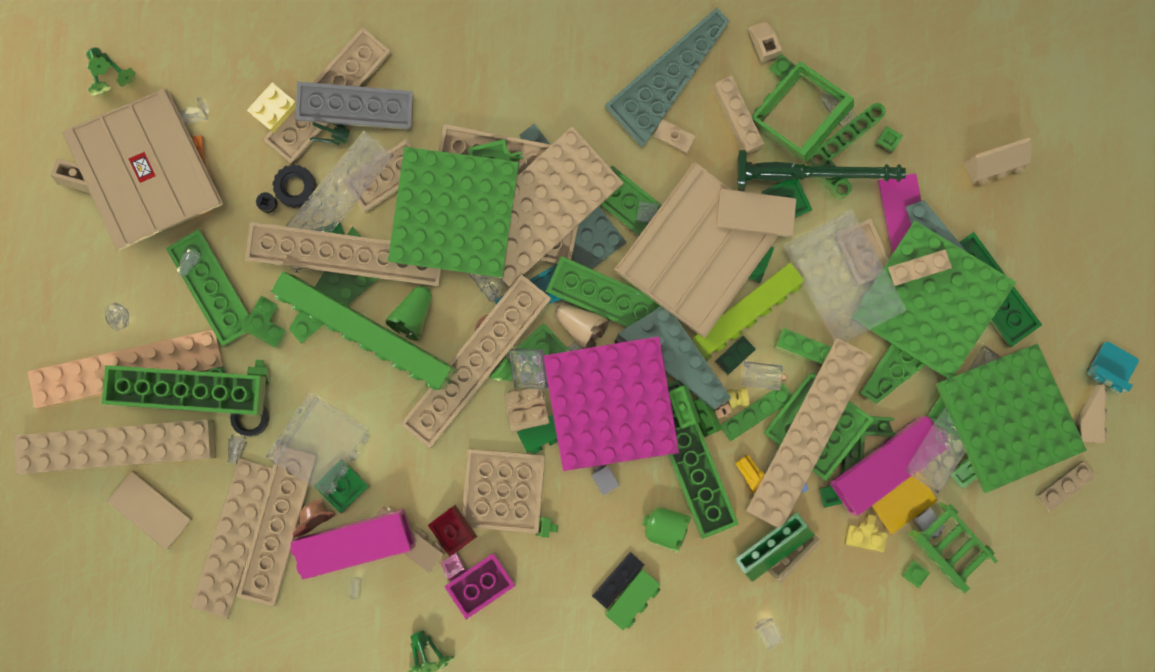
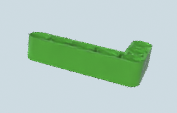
(840, 144)

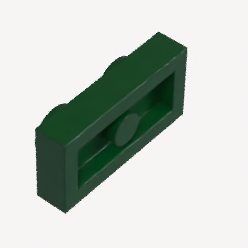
(735, 355)

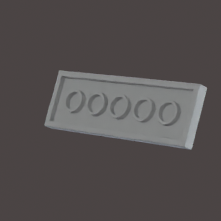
(353, 105)

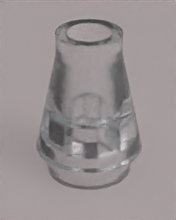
(188, 261)
(236, 446)

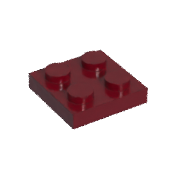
(452, 530)

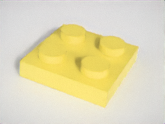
(272, 107)

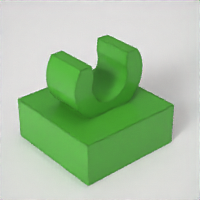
(259, 370)
(546, 527)

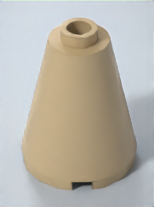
(581, 323)

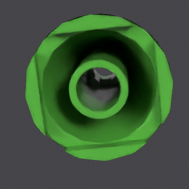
(411, 313)

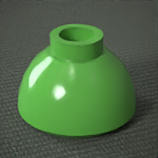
(502, 371)

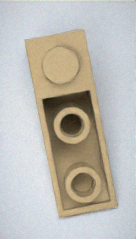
(1093, 416)

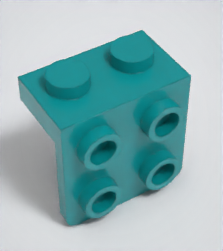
(1113, 367)

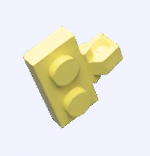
(866, 535)

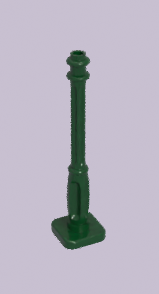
(789, 171)

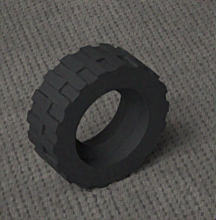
(284, 175)

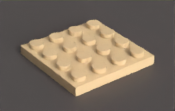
(503, 490)

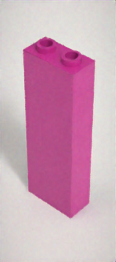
(882, 468)
(352, 544)

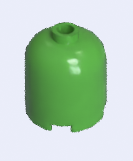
(666, 528)

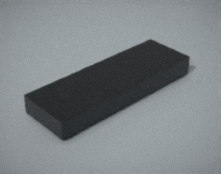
(618, 580)

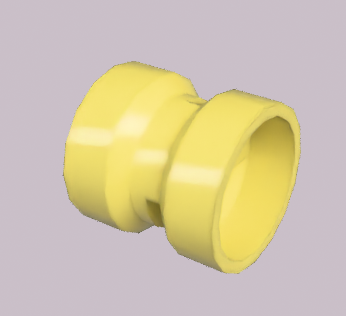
(738, 397)

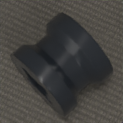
(269, 206)

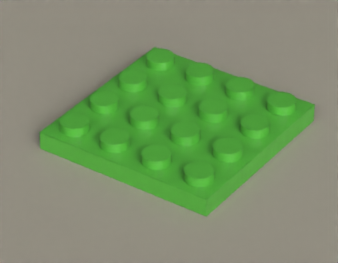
(843, 438)

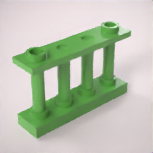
(934, 552)

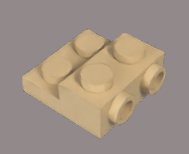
(526, 408)

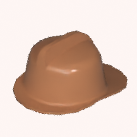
(312, 516)

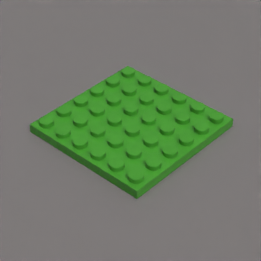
(453, 212)
(945, 308)
(1011, 418)

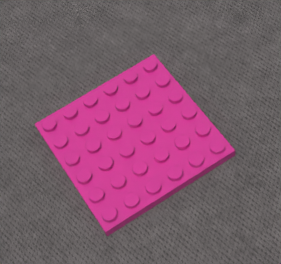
(611, 403)

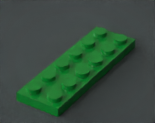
(1014, 317)

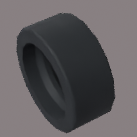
(234, 418)

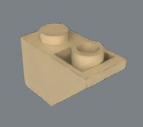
(765, 41)

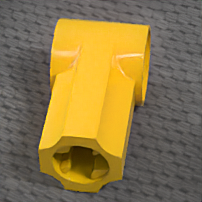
(750, 472)

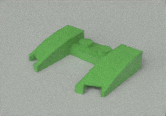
(878, 427)

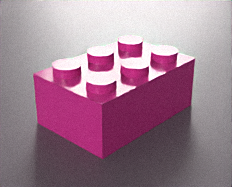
(480, 585)

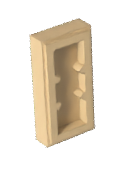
(674, 136)

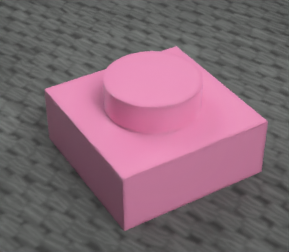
(453, 566)

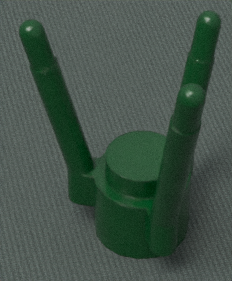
(339, 134)

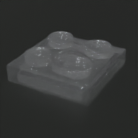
(528, 368)

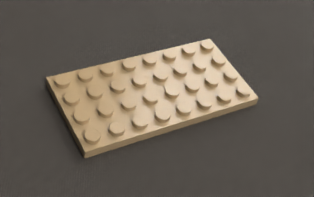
(554, 199)

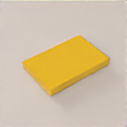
(903, 504)

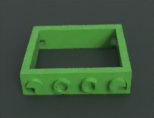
(824, 130)

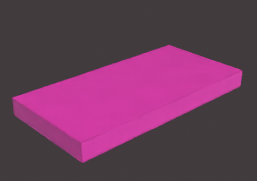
(894, 199)

